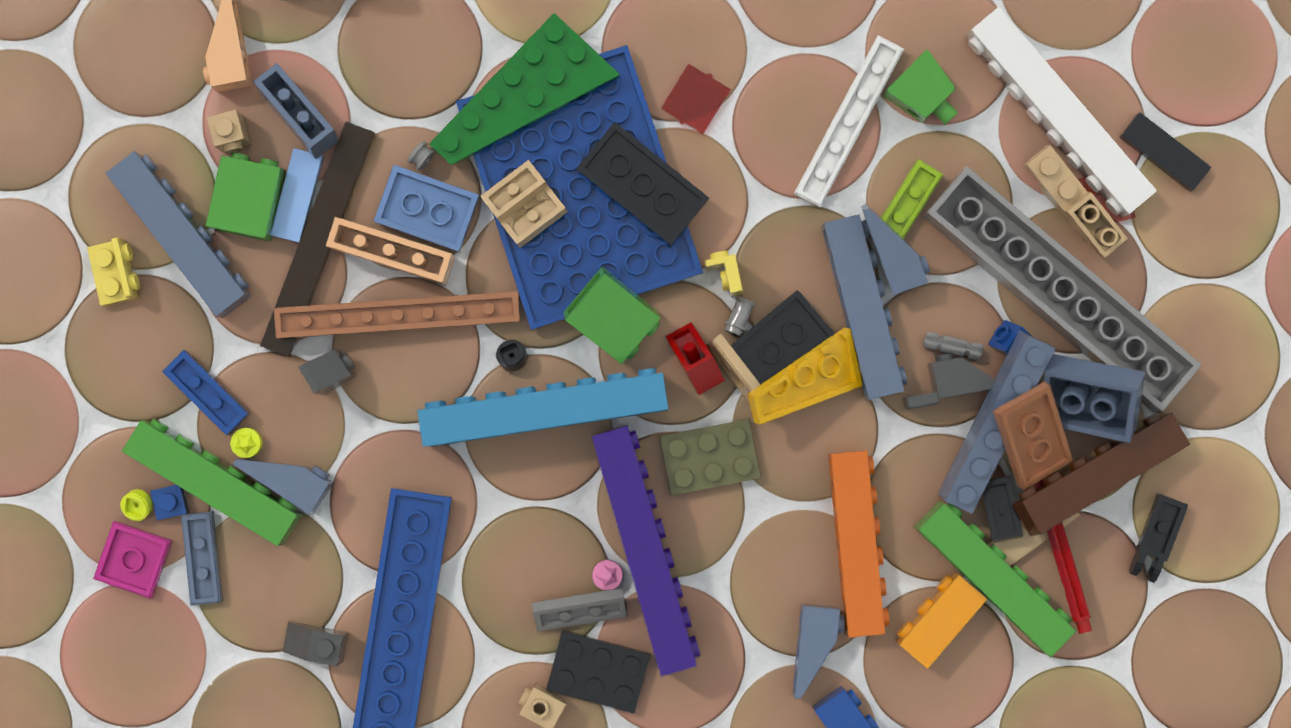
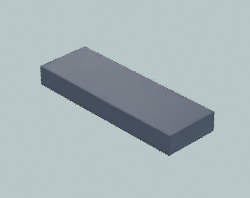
(201, 558)

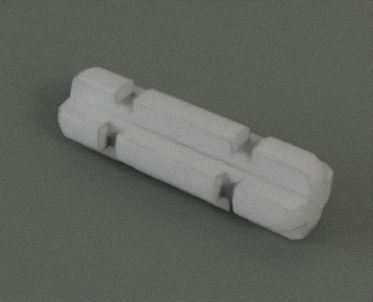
(952, 345)

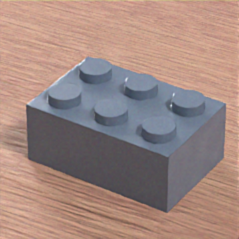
(1095, 396)

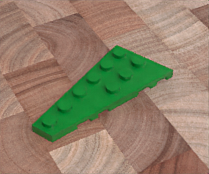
(532, 84)

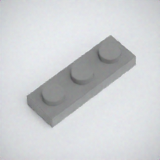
(579, 609)

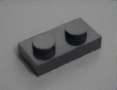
(1000, 513)

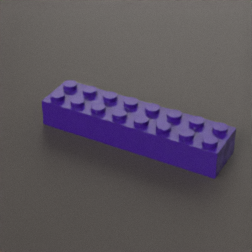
(644, 550)

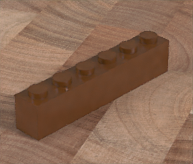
(1100, 474)

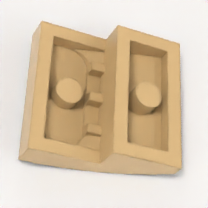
(524, 204)

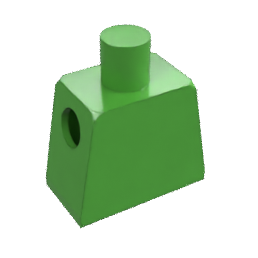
(923, 90)

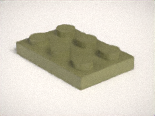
(710, 457)

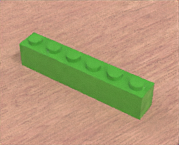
(211, 481)
(995, 578)

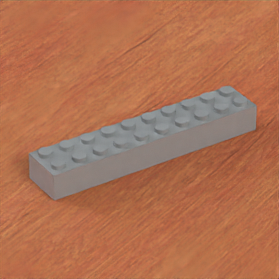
(1059, 287)

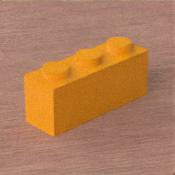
(940, 619)

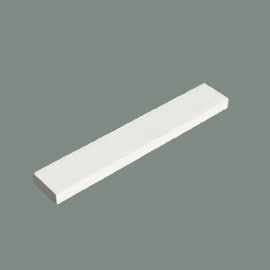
(848, 121)

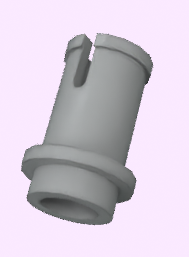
(739, 317)

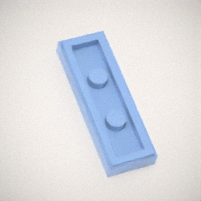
(296, 196)

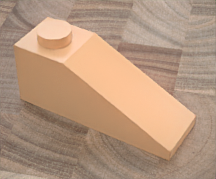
(226, 52)

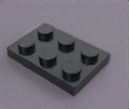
(781, 337)
(598, 671)

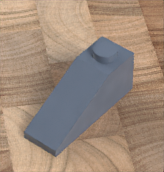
(898, 258)
(296, 483)
(815, 640)

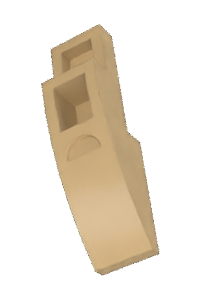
(1074, 202)

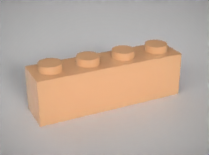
(390, 251)

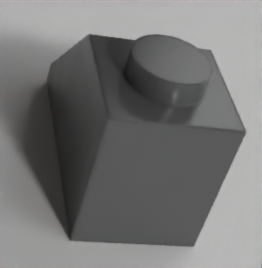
(328, 371)
(957, 377)
(315, 643)

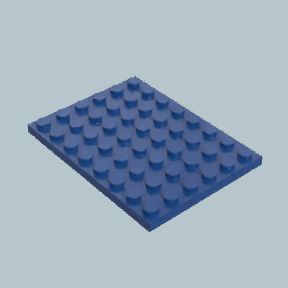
(595, 228)

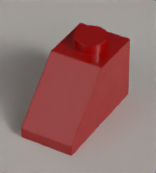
(695, 358)

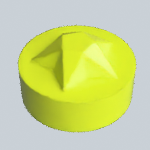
(246, 442)
(136, 505)

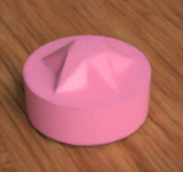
(607, 575)

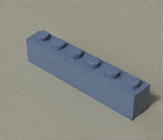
(178, 234)
(862, 306)
(984, 443)

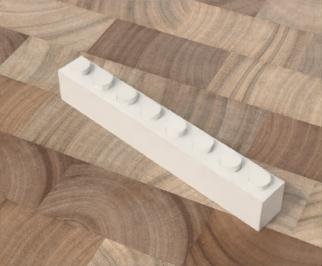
(1060, 113)

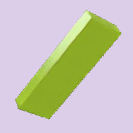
(911, 197)

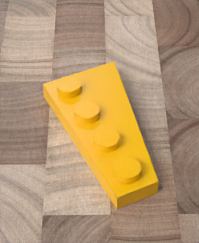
(814, 377)

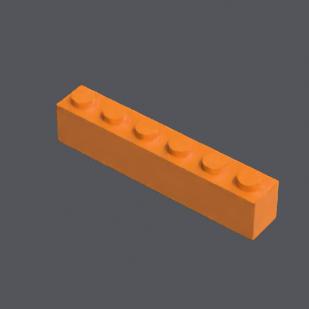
(856, 543)

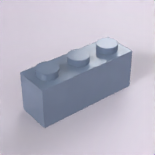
(296, 111)

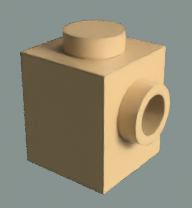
(229, 131)
(541, 706)

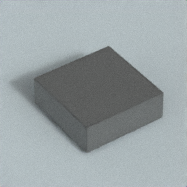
(921, 400)

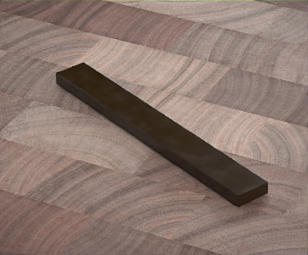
(312, 248)

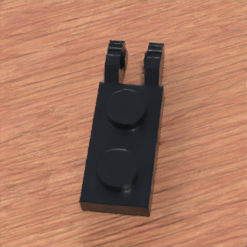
(1158, 535)

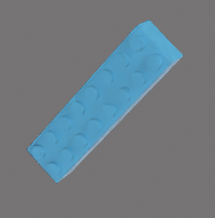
(543, 409)

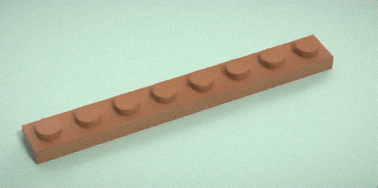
(396, 315)

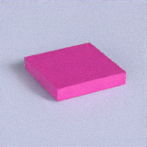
(132, 559)

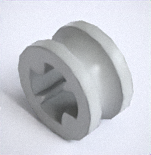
(421, 156)

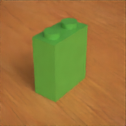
(246, 196)
(612, 316)

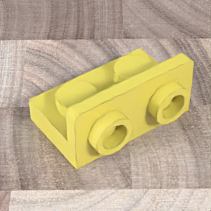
(113, 272)
(730, 276)

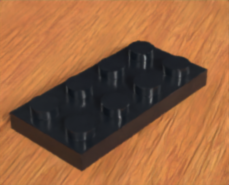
(642, 183)

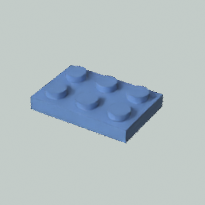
(426, 208)

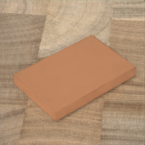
(1033, 435)

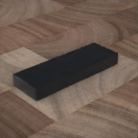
(1165, 152)

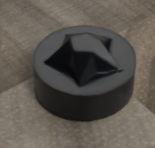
(511, 355)

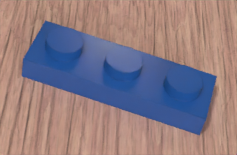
(206, 392)

